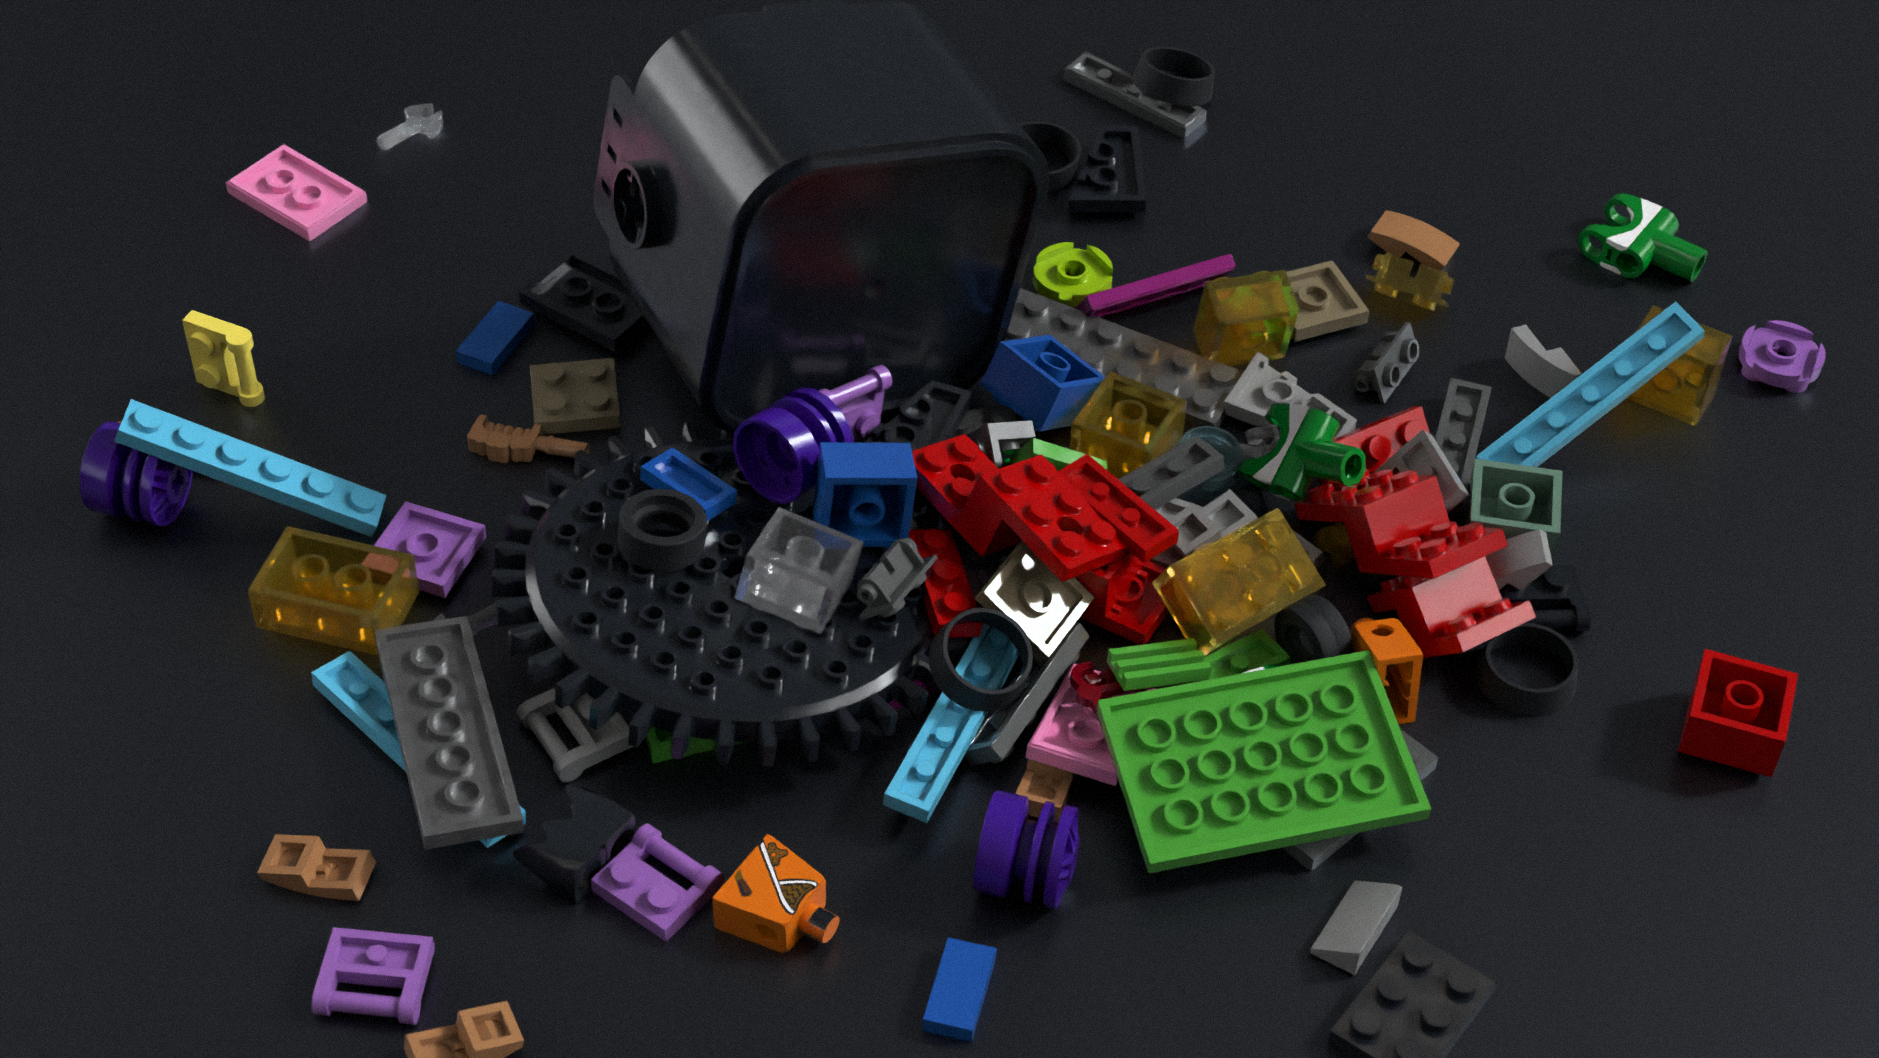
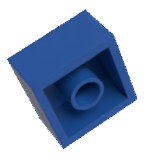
(1041, 381)
(866, 490)

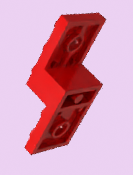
(1015, 503)
(1400, 525)

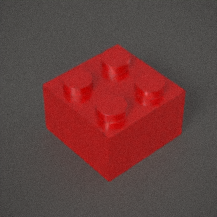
(1738, 713)

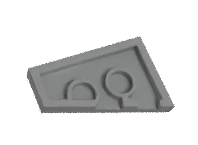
(1263, 386)

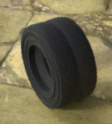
(1312, 630)

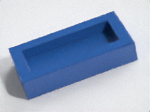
(495, 338)
(679, 473)
(959, 989)

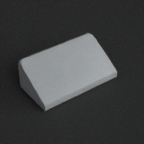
(1357, 924)

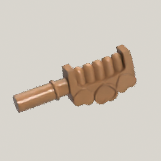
(513, 444)

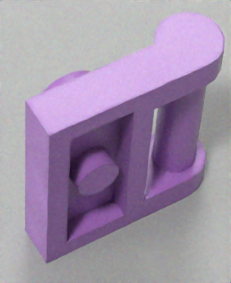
(862, 400)
(648, 894)
(375, 961)

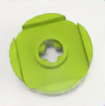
(1089, 268)

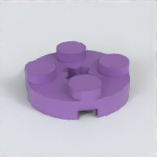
(1795, 370)

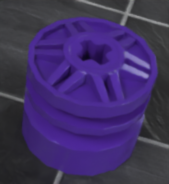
(782, 443)
(130, 482)
(1026, 849)

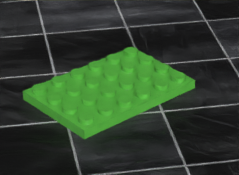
(1261, 761)

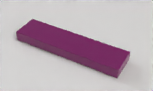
(1156, 287)

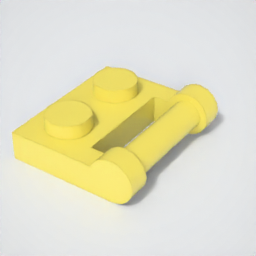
(223, 357)

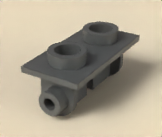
(1388, 363)
(893, 579)

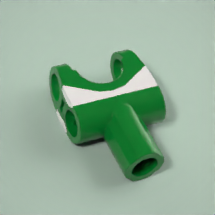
(1641, 241)
(1303, 454)

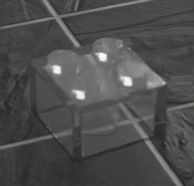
(798, 570)

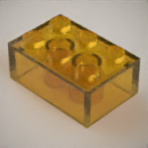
(1238, 582)
(332, 589)

